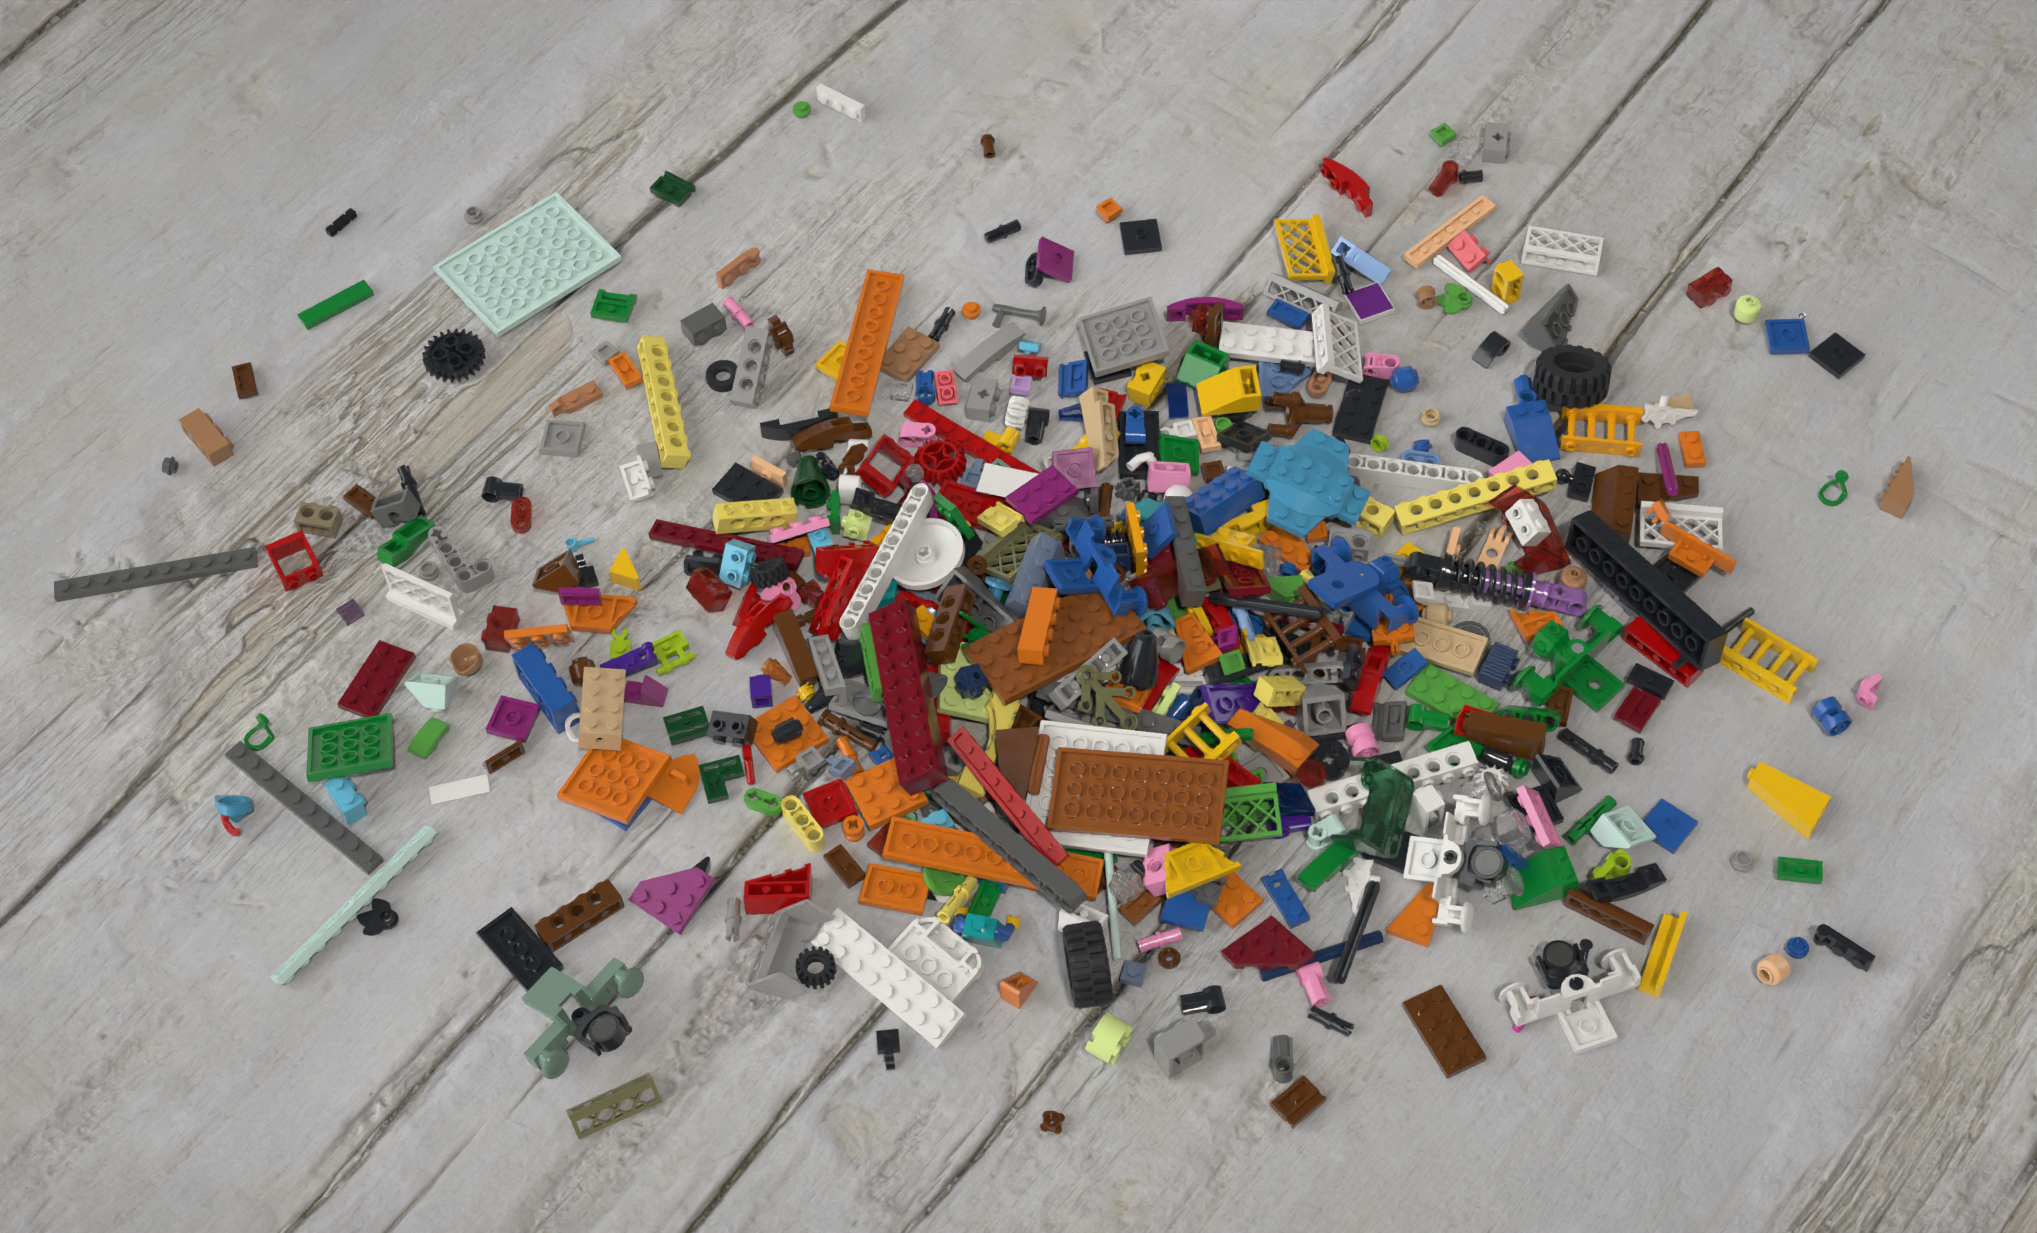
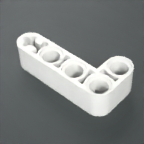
(848, 483)

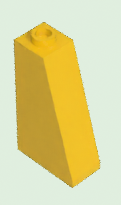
(1788, 797)

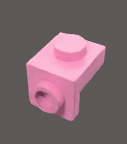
(1867, 688)

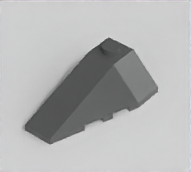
(1552, 321)
(986, 607)

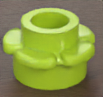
(1380, 443)

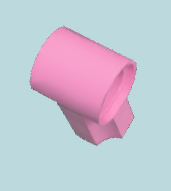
(1312, 979)

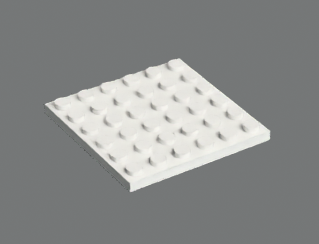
(1092, 738)

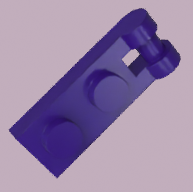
(632, 660)

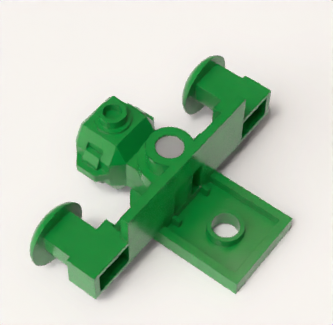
(1574, 662)

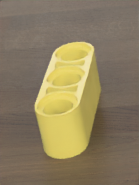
(804, 832)

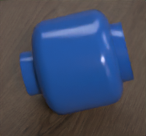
(1405, 379)

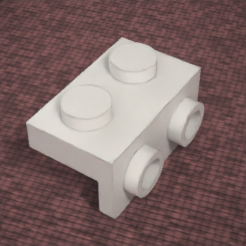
(636, 480)

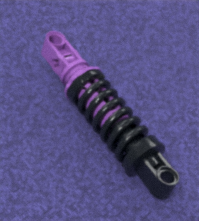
(1496, 582)

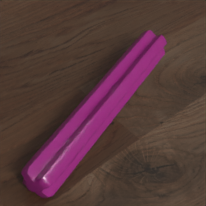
(1667, 469)

